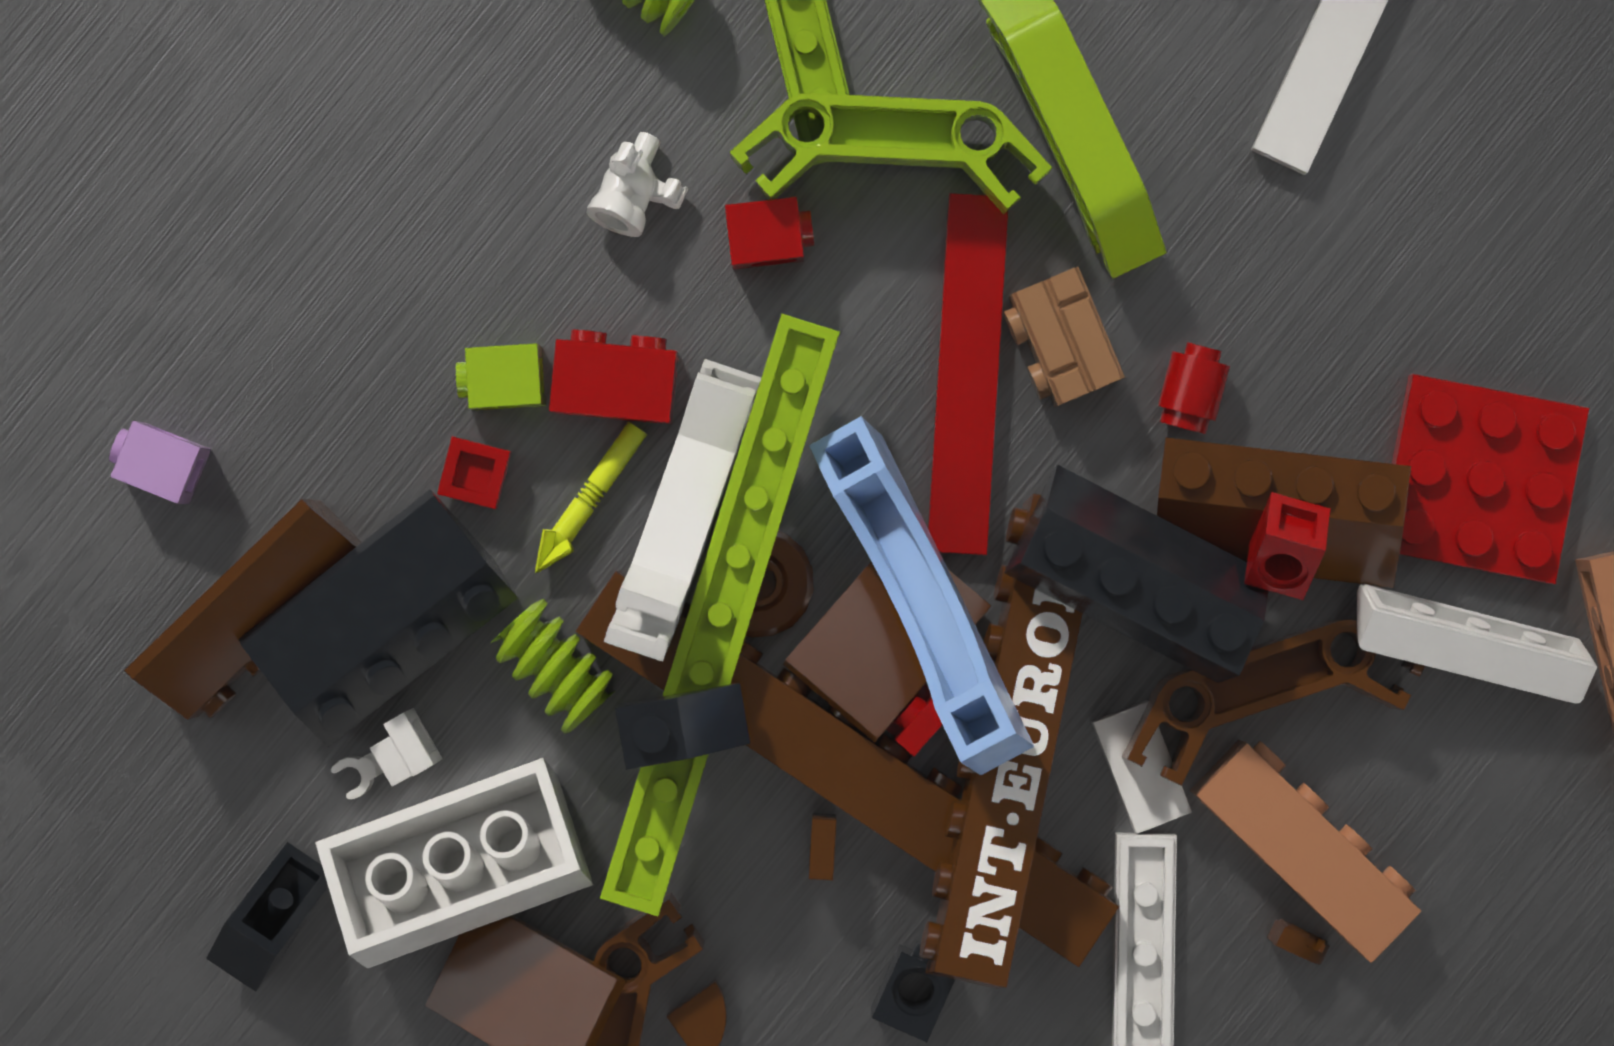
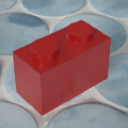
(614, 379)

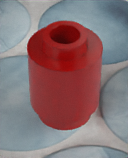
(1193, 388)

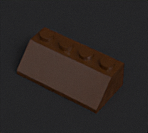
(1224, 489)
(201, 652)

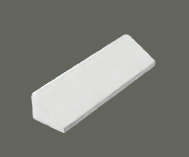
(1472, 644)

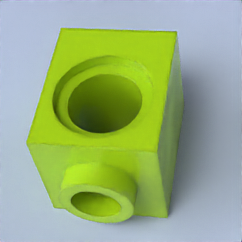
(502, 377)

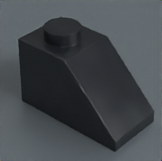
(682, 725)
(269, 917)

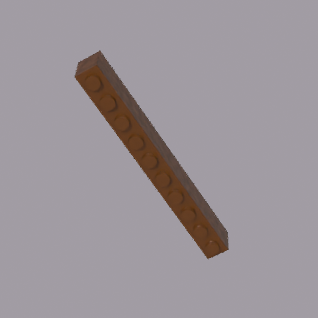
(874, 782)

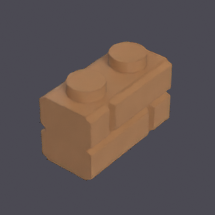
(1064, 338)

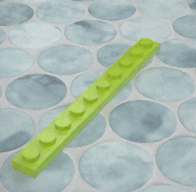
(724, 599)

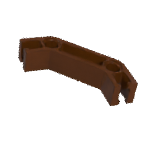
(1271, 677)
(629, 1013)

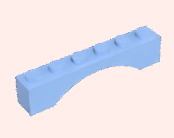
(945, 639)

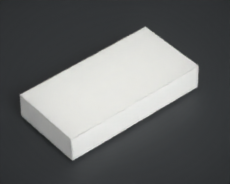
(1144, 793)

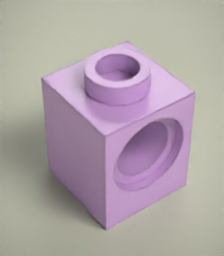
(158, 461)

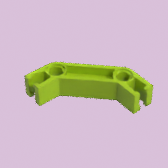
(1078, 131)
(891, 134)

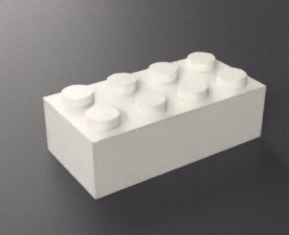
(453, 863)

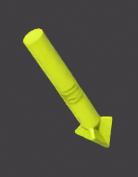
(557, 541)

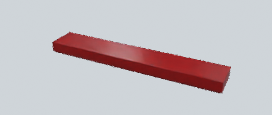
(967, 374)

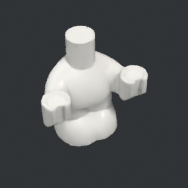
(630, 187)

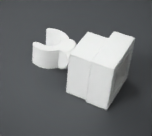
(398, 756)

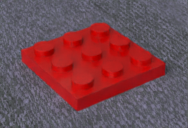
(1487, 477)

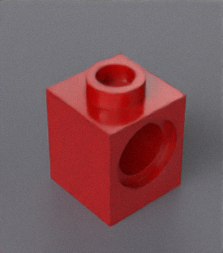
(768, 232)
(1287, 546)

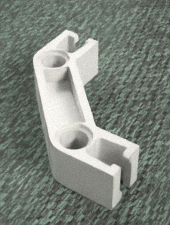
(683, 511)

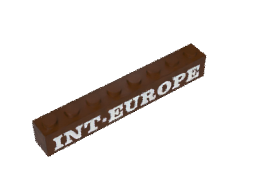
(1002, 809)

